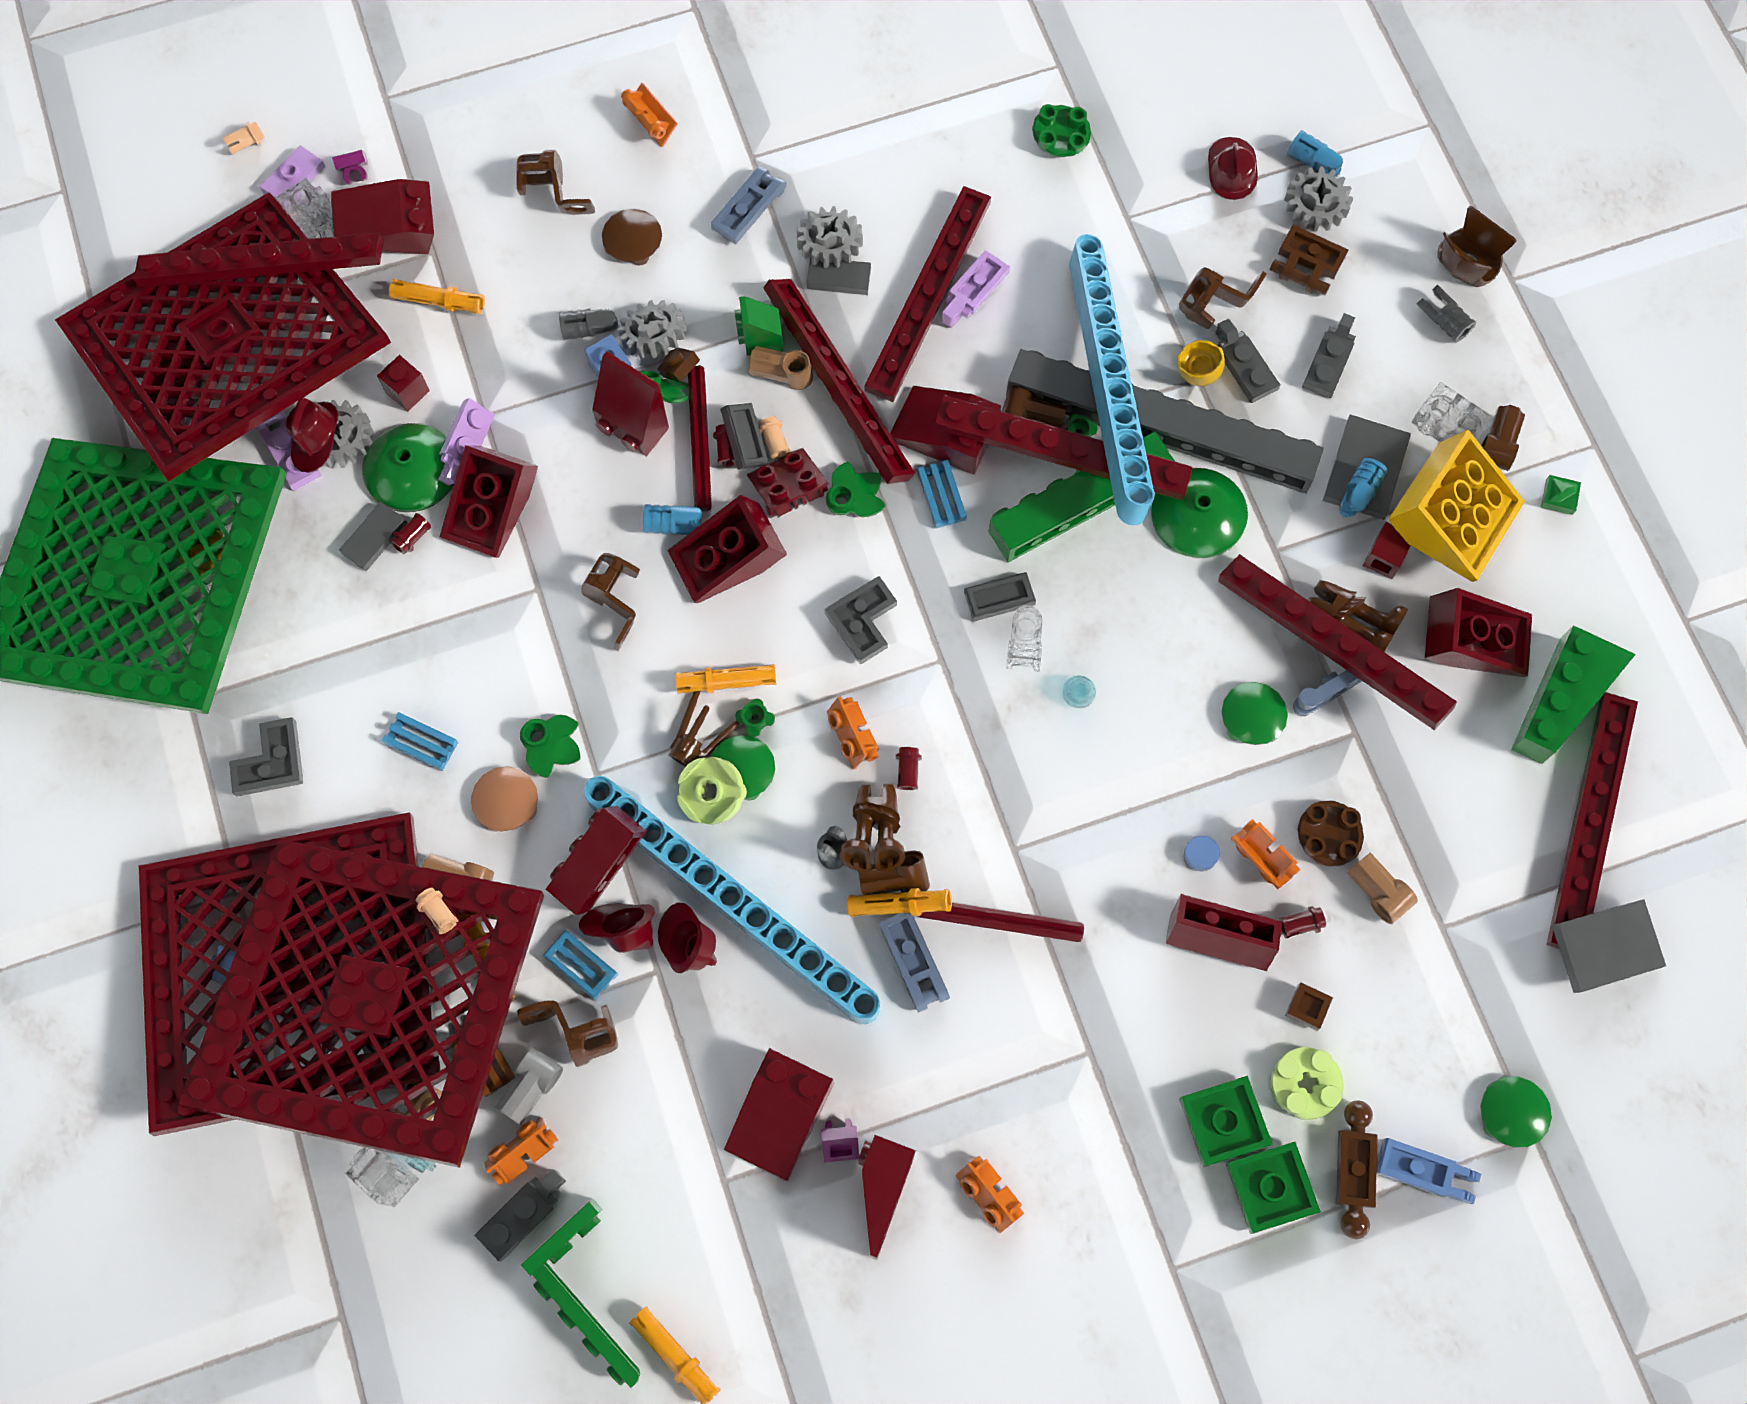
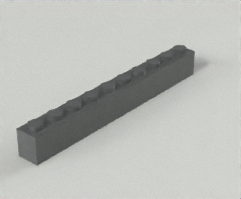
(1179, 424)

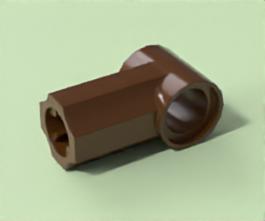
(1025, 405)
(1503, 436)
(908, 875)

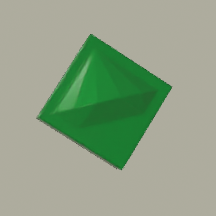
(1561, 494)

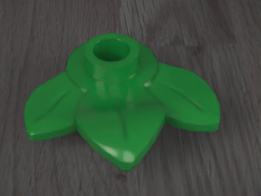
(670, 389)
(857, 489)
(555, 745)

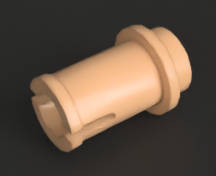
(246, 136)
(774, 438)
(436, 910)

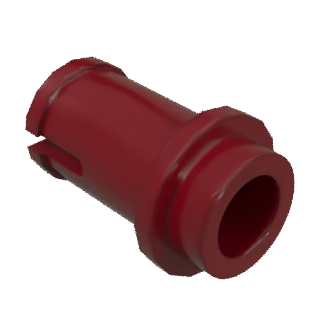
(723, 447)
(410, 534)
(908, 768)
(1303, 922)

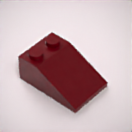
(393, 208)
(629, 405)
(916, 429)
(487, 499)
(727, 549)
(1478, 634)
(778, 1114)
(884, 1176)

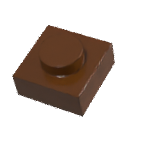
(678, 364)
(1309, 1006)

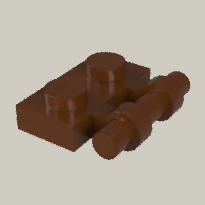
(1311, 252)

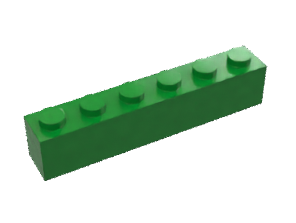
(1057, 508)

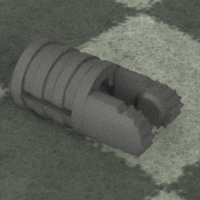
(1450, 317)
(586, 323)
(825, 845)

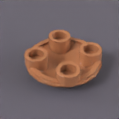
(504, 799)

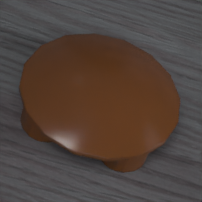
(632, 236)
(1331, 833)

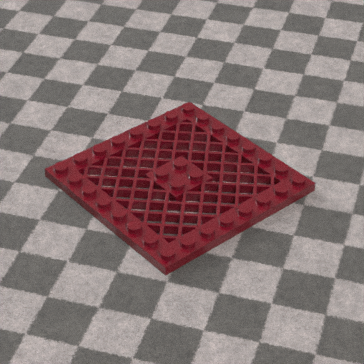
(220, 335)
(164, 972)
(364, 1001)

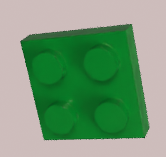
(1225, 1121)
(1272, 1187)

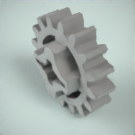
(1318, 199)
(829, 237)
(655, 328)
(355, 431)

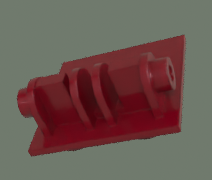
(788, 480)

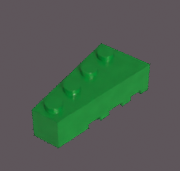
(1571, 686)

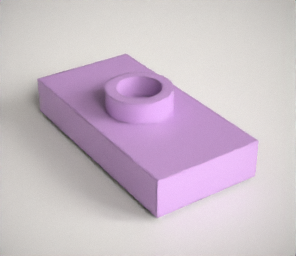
(294, 169)

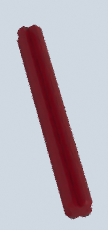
(699, 439)
(1010, 922)

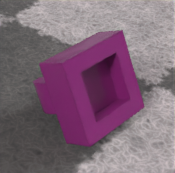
(350, 162)
(840, 1142)

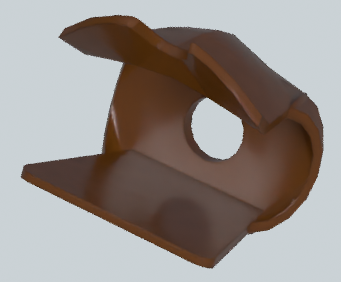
(1482, 240)

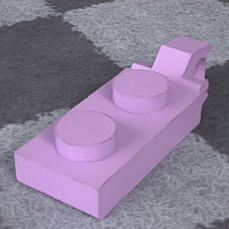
(974, 288)
(467, 429)

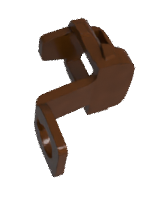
(551, 162)
(1204, 286)
(598, 588)
(580, 1049)

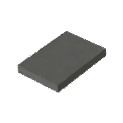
(1367, 440)
(1609, 946)

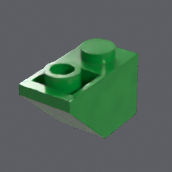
(758, 325)

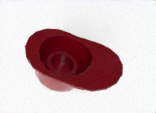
(1232, 168)
(312, 432)
(621, 925)
(685, 939)

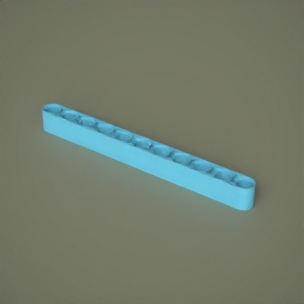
(1111, 381)
(743, 909)

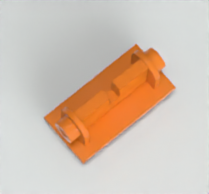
(649, 113)
(845, 719)
(1274, 866)
(529, 1140)
(998, 1208)

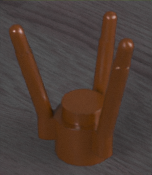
(685, 746)

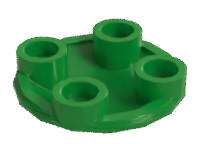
(1061, 130)
(1254, 713)
(752, 761)
(1515, 1112)

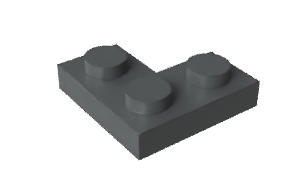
(854, 616)
(277, 766)

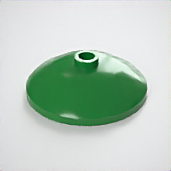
(409, 483)
(1199, 529)

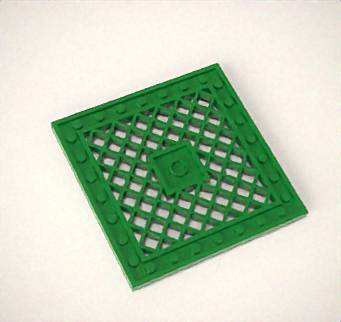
(130, 574)

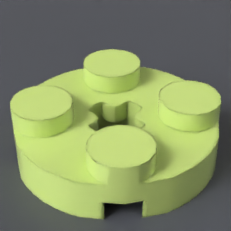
(692, 789)
(1296, 1100)

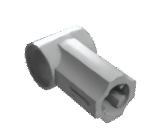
(534, 1078)

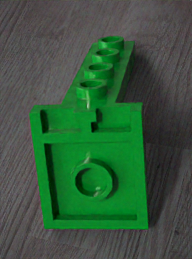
(572, 1310)

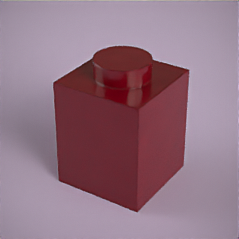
(403, 383)
(1387, 552)

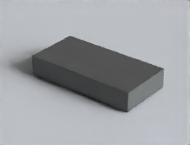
(847, 278)
(744, 436)
(372, 536)
(999, 596)

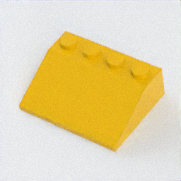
(1458, 506)

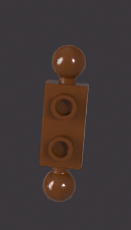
(1356, 1169)

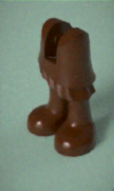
(1347, 603)
(883, 816)

